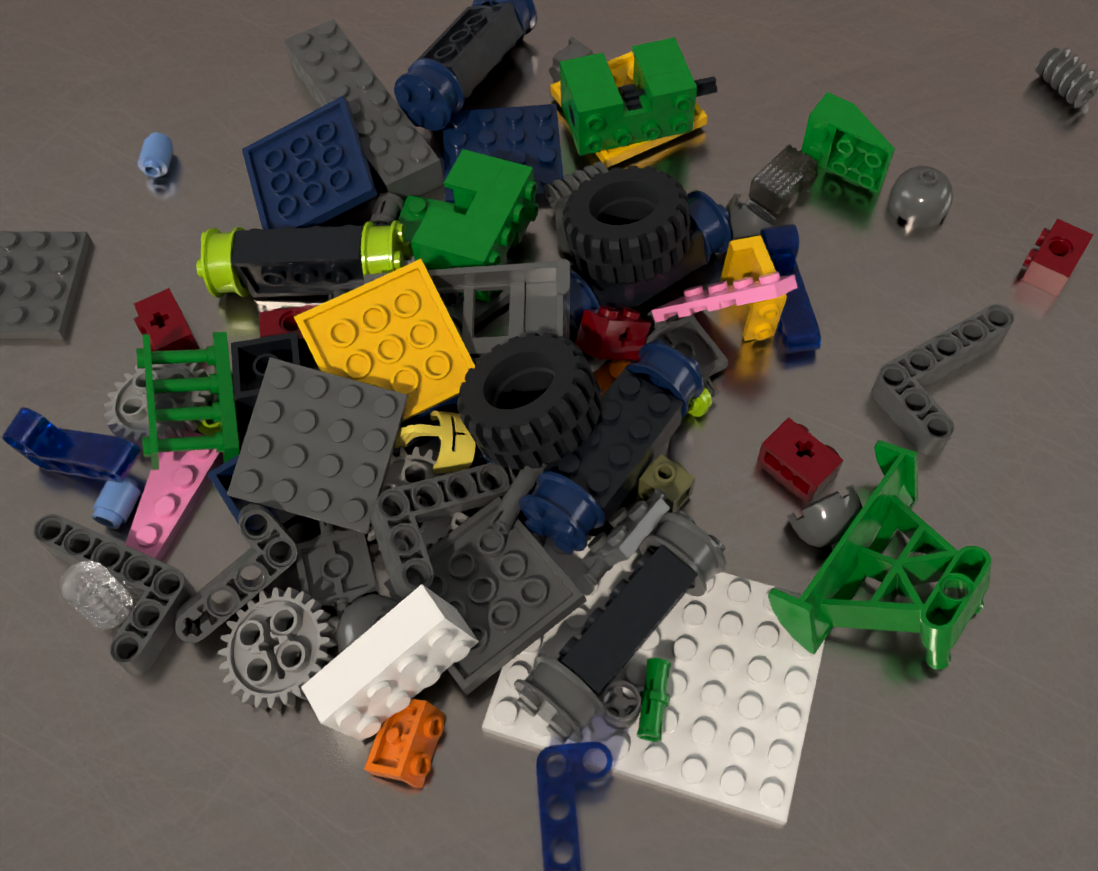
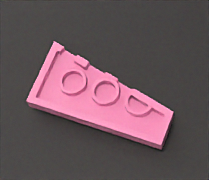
(721, 295)
(170, 498)

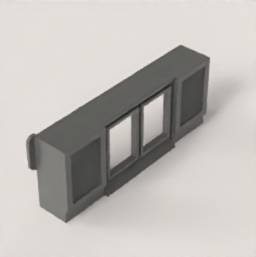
(536, 302)

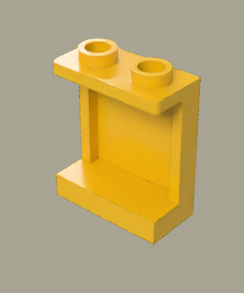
(751, 259)

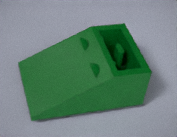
(847, 143)

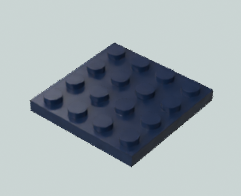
(510, 133)
(309, 169)

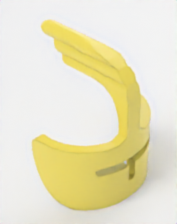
(447, 460)

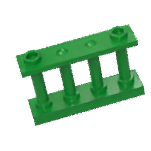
(217, 383)

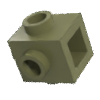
(669, 477)

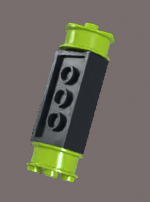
(299, 258)

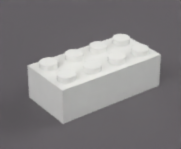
(389, 664)

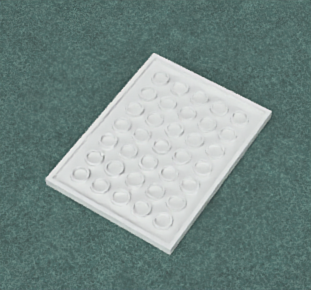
(733, 690)

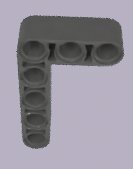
(935, 360)
(411, 513)
(127, 570)

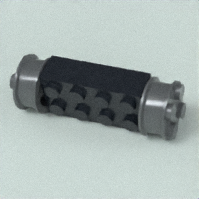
(673, 562)

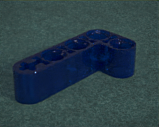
(797, 325)
(70, 450)
(567, 786)

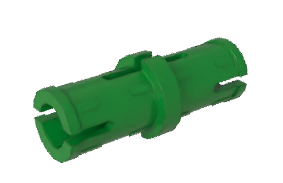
(654, 699)

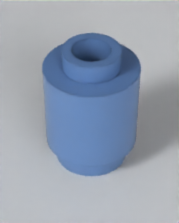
(155, 155)
(116, 503)

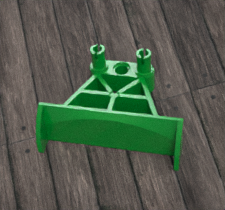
(960, 574)

